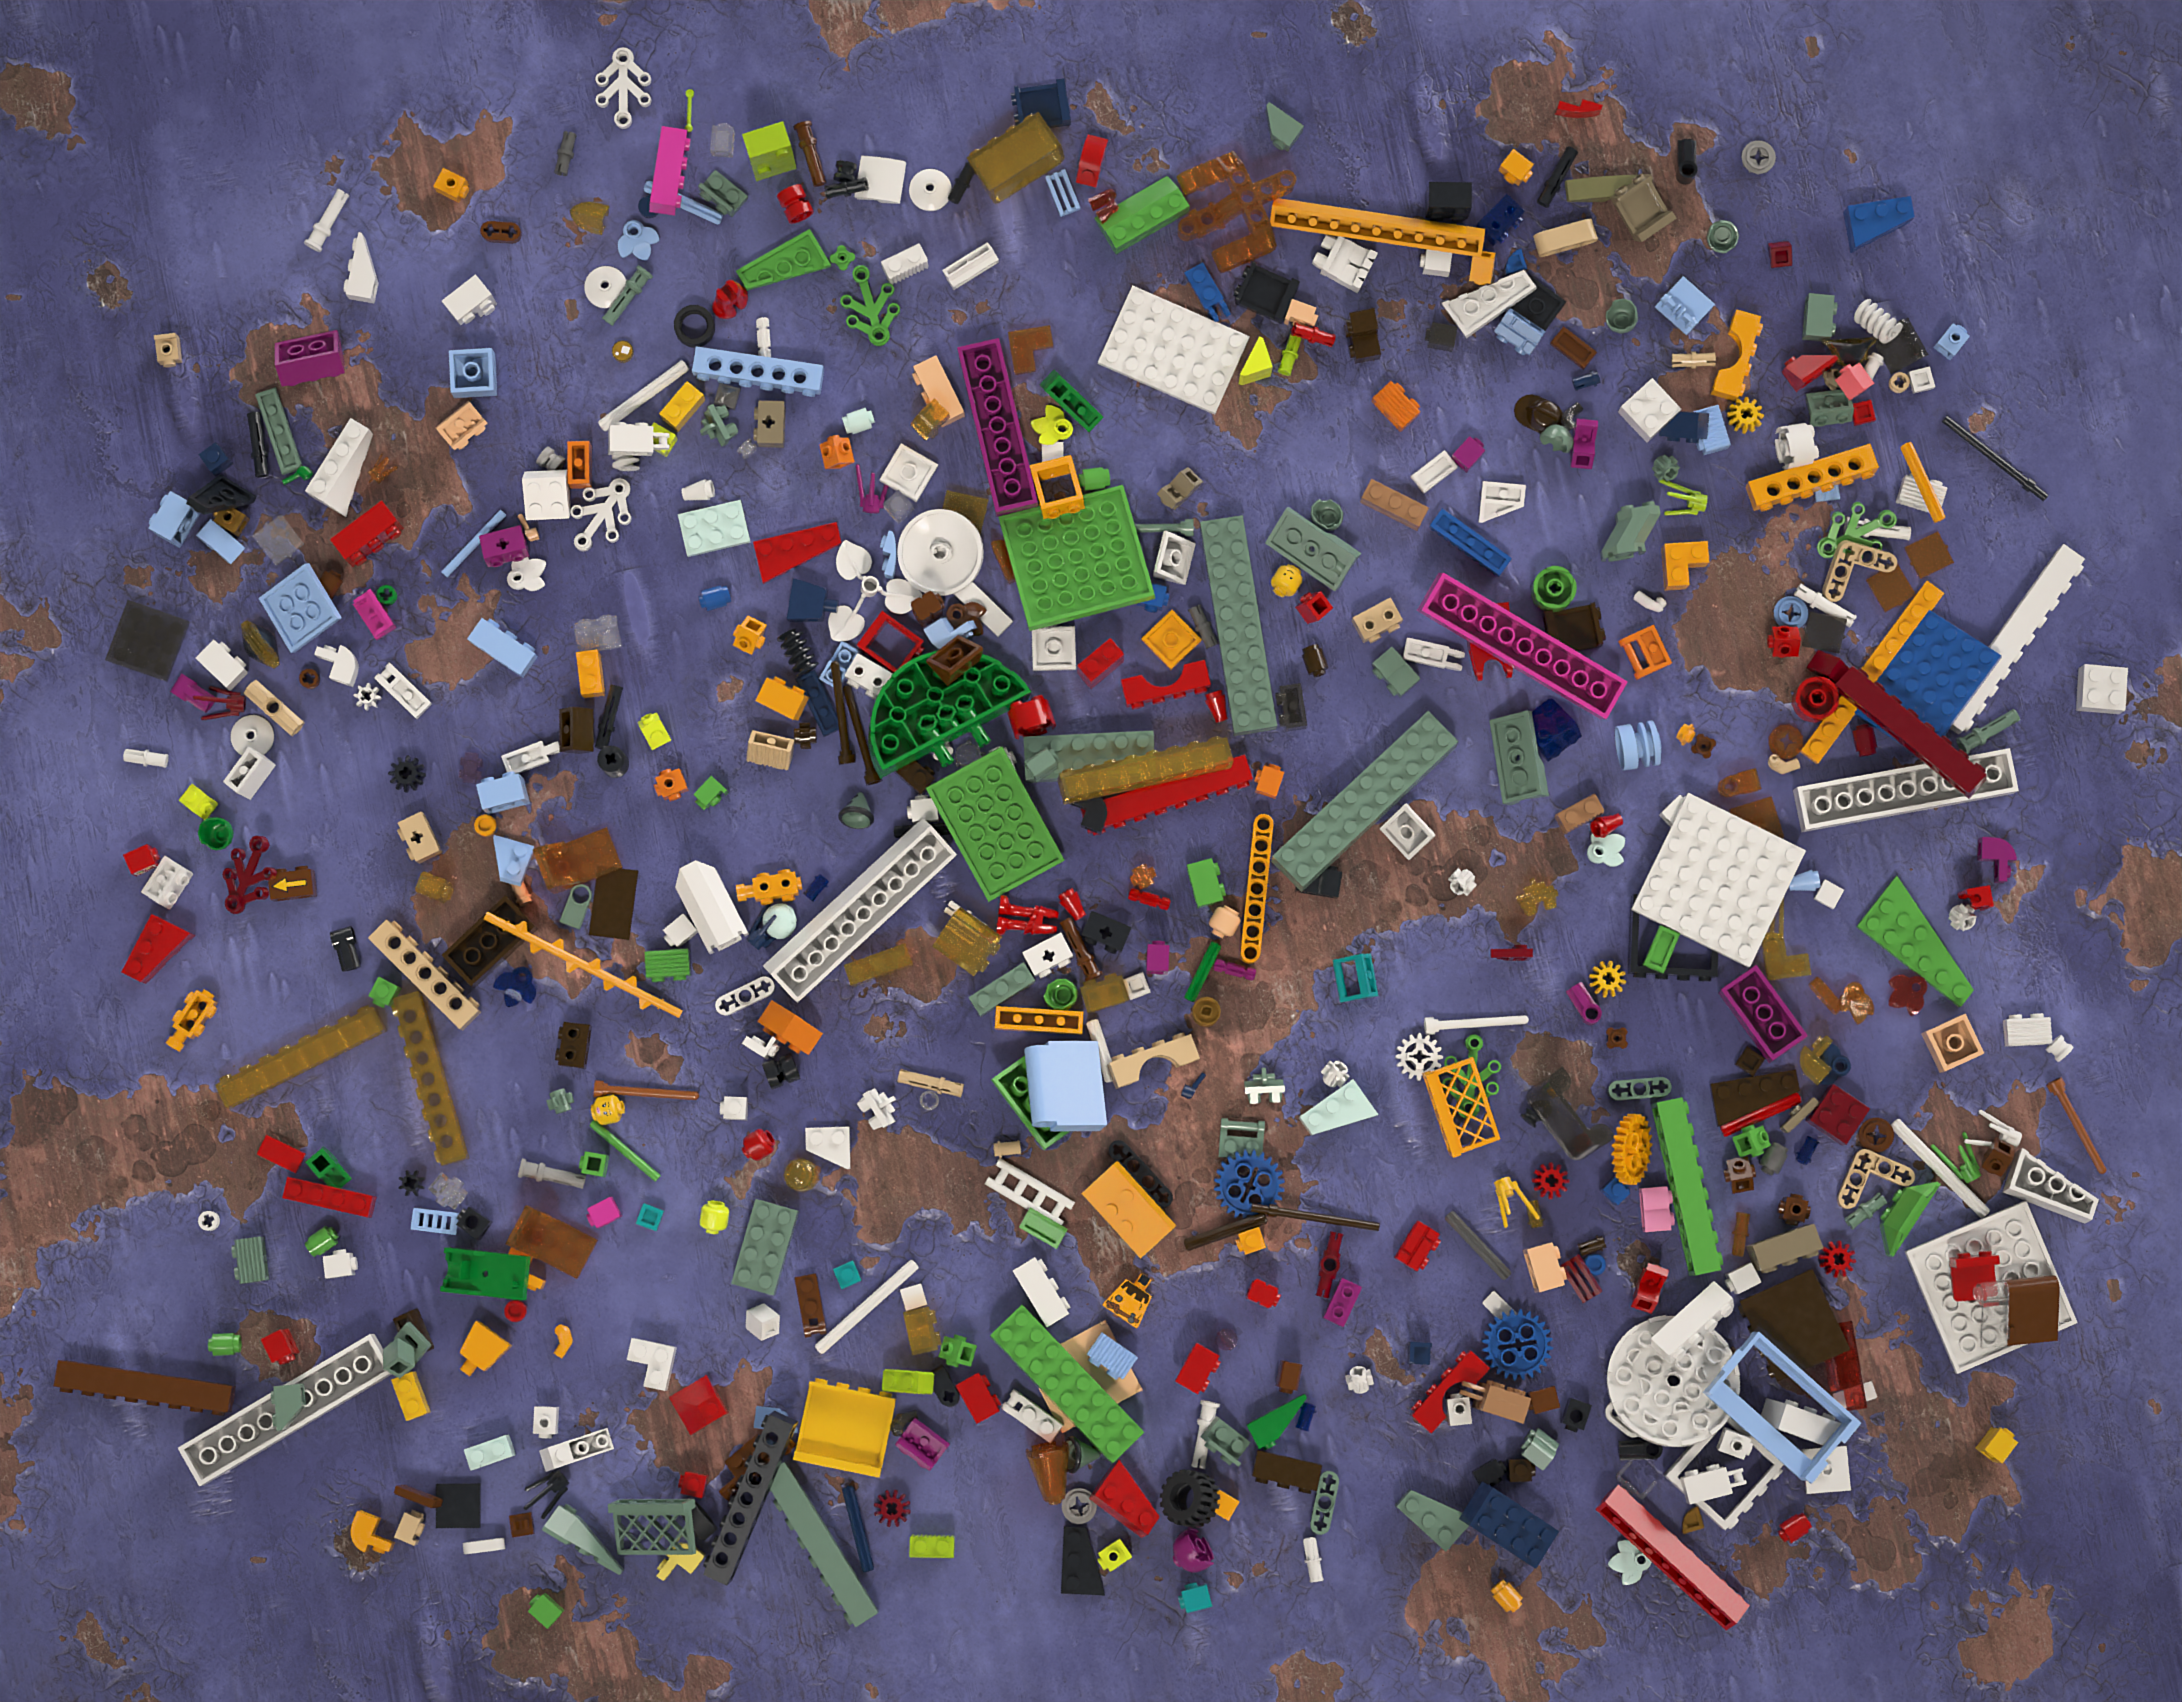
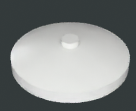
(940, 552)

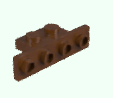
(736, 1465)

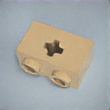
(419, 825)

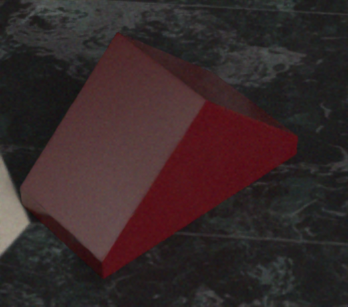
(1827, 666)

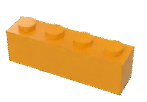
(1039, 1020)

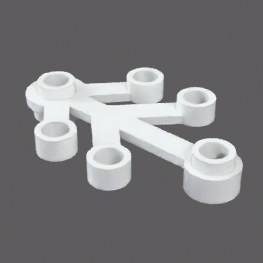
(623, 84)
(603, 511)

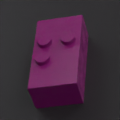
(1762, 1014)

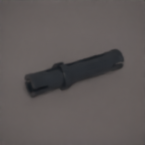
(1559, 173)
(257, 442)
(614, 693)

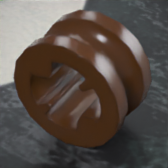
(313, 673)

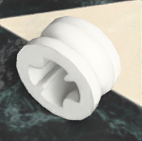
(215, 1223)

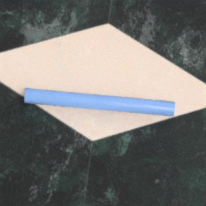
(463, 554)

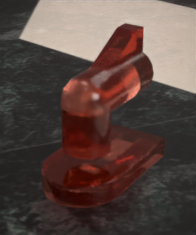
(1104, 198)

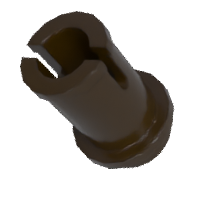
(1592, 1245)

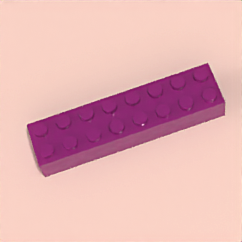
(997, 427)

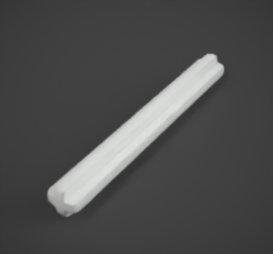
(643, 395)

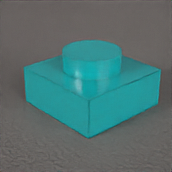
(650, 1217)
(847, 1274)

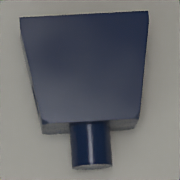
(809, 602)

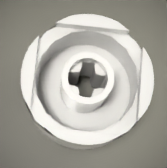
(1796, 445)

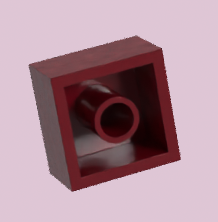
(1838, 1114)

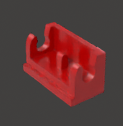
(1979, 897)

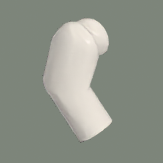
(1648, 603)

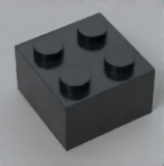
(1448, 200)

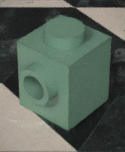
(398, 1358)

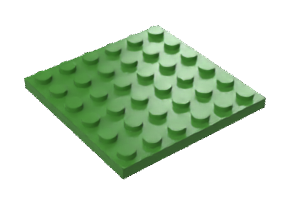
(1078, 560)

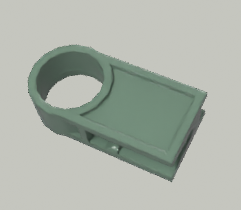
(575, 912)

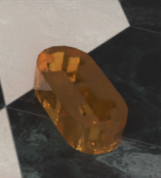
(1825, 995)

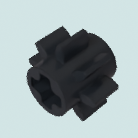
(406, 1180)

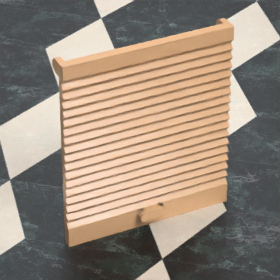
(1116, 1389)

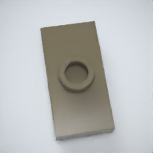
(1798, 1114)

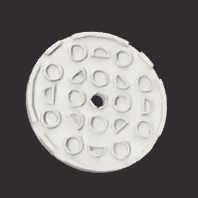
(1654, 1408)

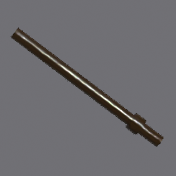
(1273, 1211)

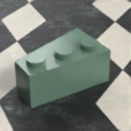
(1433, 1518)

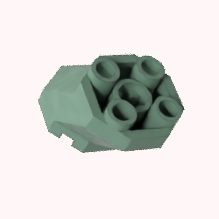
(1630, 532)

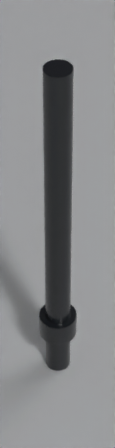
(2028, 484)

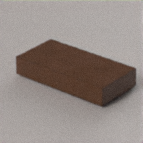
(1573, 348)
(418, 1496)

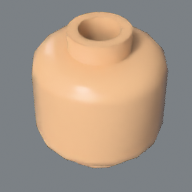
(1224, 921)

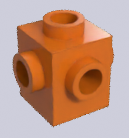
(836, 452)
(674, 792)

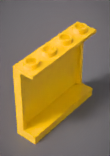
(845, 1428)

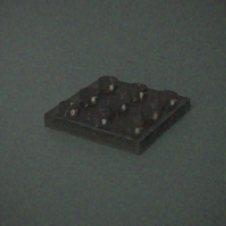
(147, 640)

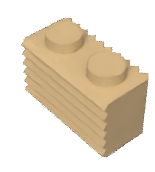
(770, 750)

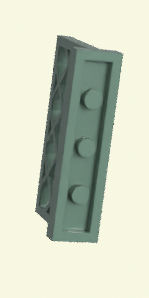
(653, 1507)

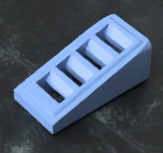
(416, 1217)

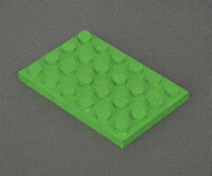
(995, 823)

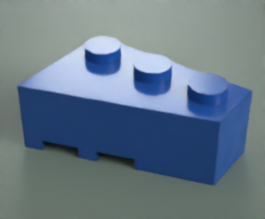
(1875, 219)

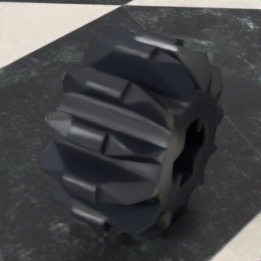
(411, 779)

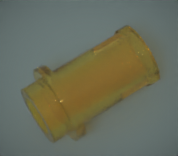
(1533, 1222)

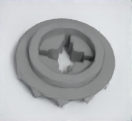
(1765, 151)
(1074, 1515)

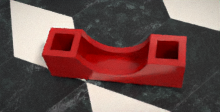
(1139, 691)
(329, 1197)
(1430, 1412)

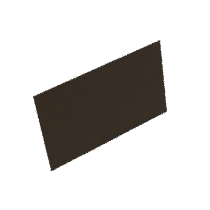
(614, 904)

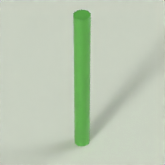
(622, 1148)

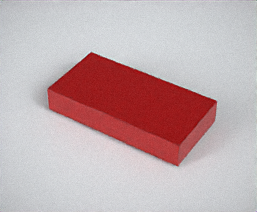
(281, 1154)

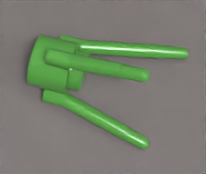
(1969, 1169)

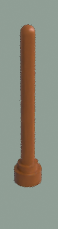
(2057, 1088)
(602, 1089)

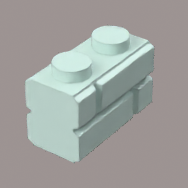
(489, 1452)

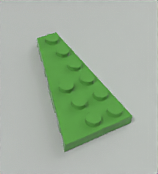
(1907, 935)

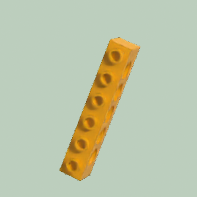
(1861, 456)

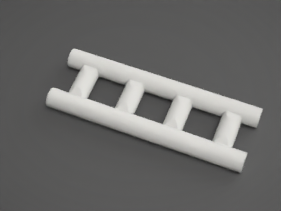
(1044, 1190)

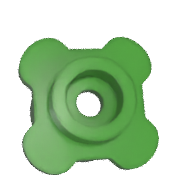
(848, 257)

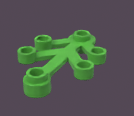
(871, 310)
(1852, 533)
(1473, 1052)

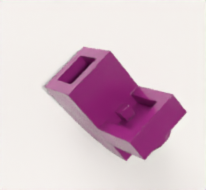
(1584, 443)
(2000, 853)

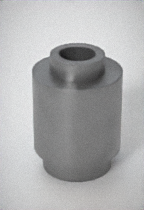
(1773, 1159)

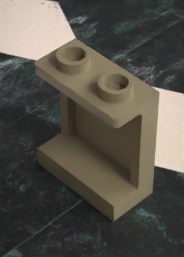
(1641, 207)

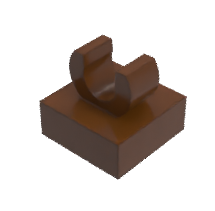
(521, 1524)

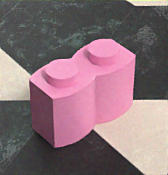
(1655, 1209)

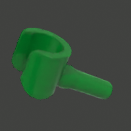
(303, 472)

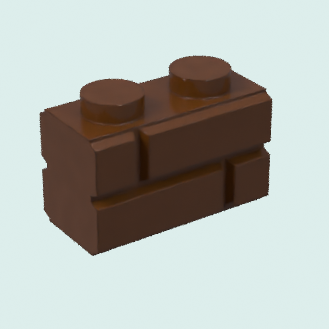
(928, 608)

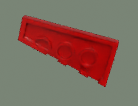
(789, 550)

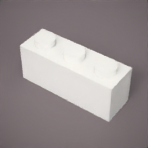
(1042, 1291)

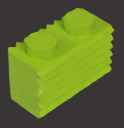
(907, 1381)
(932, 1546)

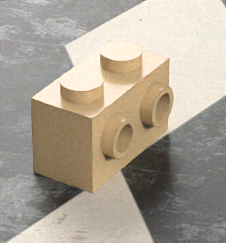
(1377, 620)

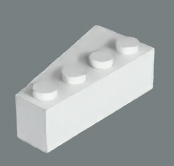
(2040, 1185)

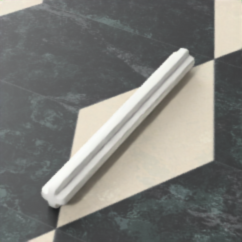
(1940, 1168)
(866, 1307)

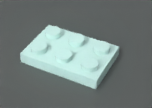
(714, 528)

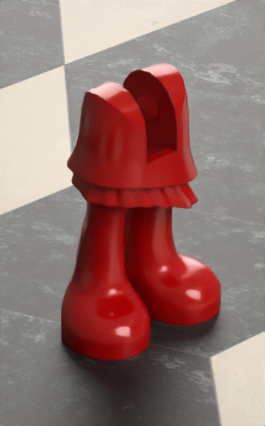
(727, 296)
(1033, 925)

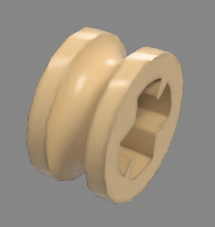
(1902, 376)

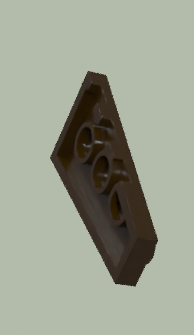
(1745, 1095)

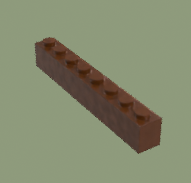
(144, 1386)

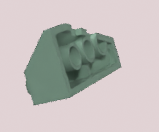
(571, 1529)

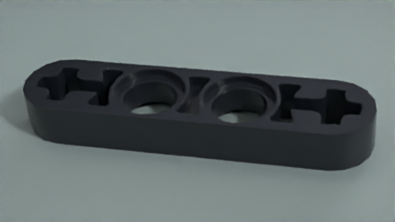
(1141, 1173)

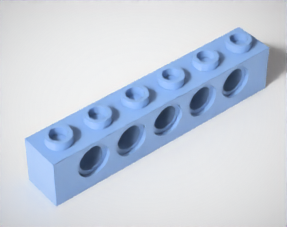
(705, 357)

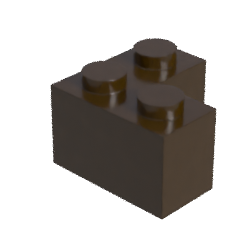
(1362, 331)

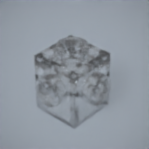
(448, 1190)

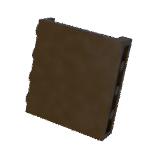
(1796, 1321)

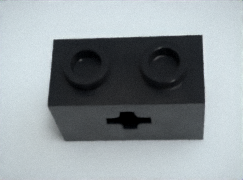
(1100, 922)

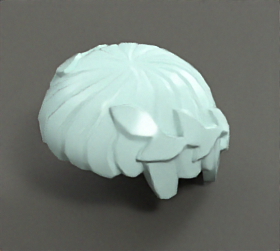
(785, 922)

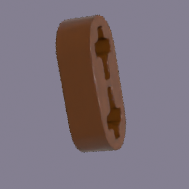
(501, 227)

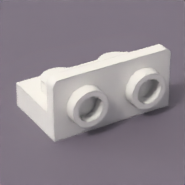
(167, 882)
(758, 1046)

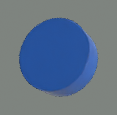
(1595, 1264)

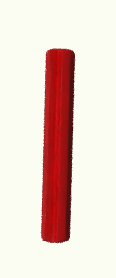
(1760, 1114)

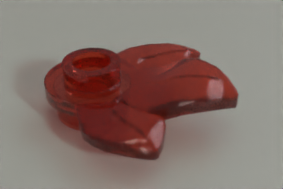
(1905, 995)

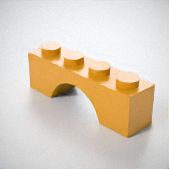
(1742, 330)

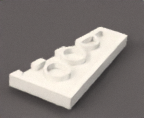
(1482, 306)

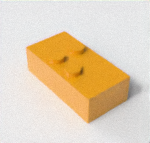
(1129, 1209)

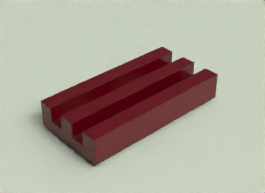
(1575, 1284)

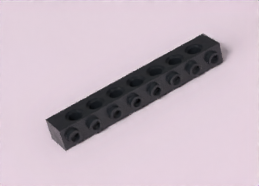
(784, 1428)

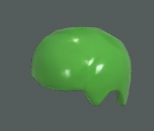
(1061, 994)

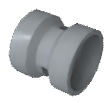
(550, 460)

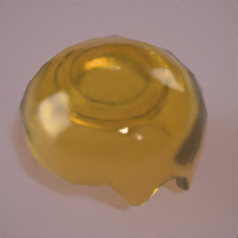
(801, 1175)

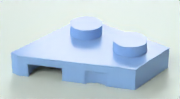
(512, 859)

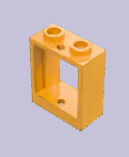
(1052, 469)

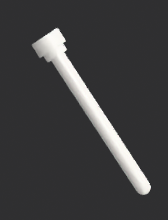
(1433, 1025)

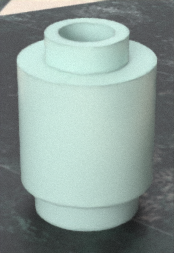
(858, 421)

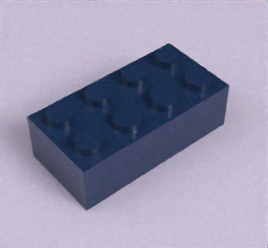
(1509, 1525)

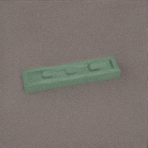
(279, 431)

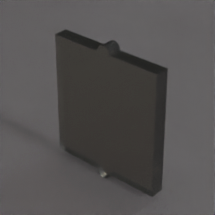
(1824, 632)

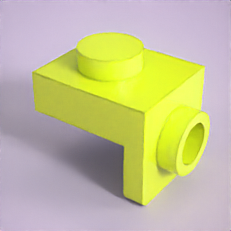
(653, 730)
(198, 802)

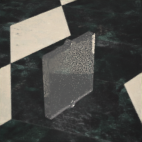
(278, 540)

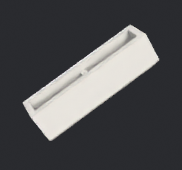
(970, 266)

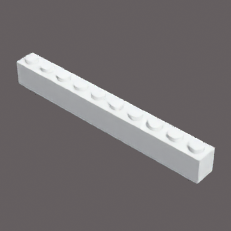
(2021, 625)

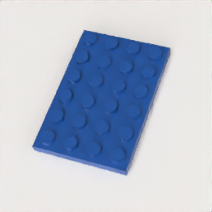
(1936, 673)

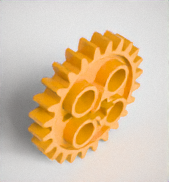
(1631, 1149)

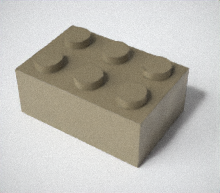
(1785, 1248)

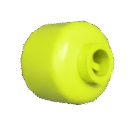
(714, 1217)

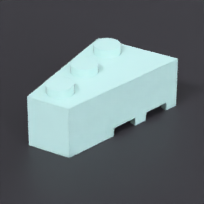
(1339, 1109)

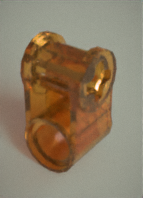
(1742, 782)

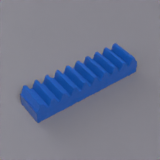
(1470, 542)

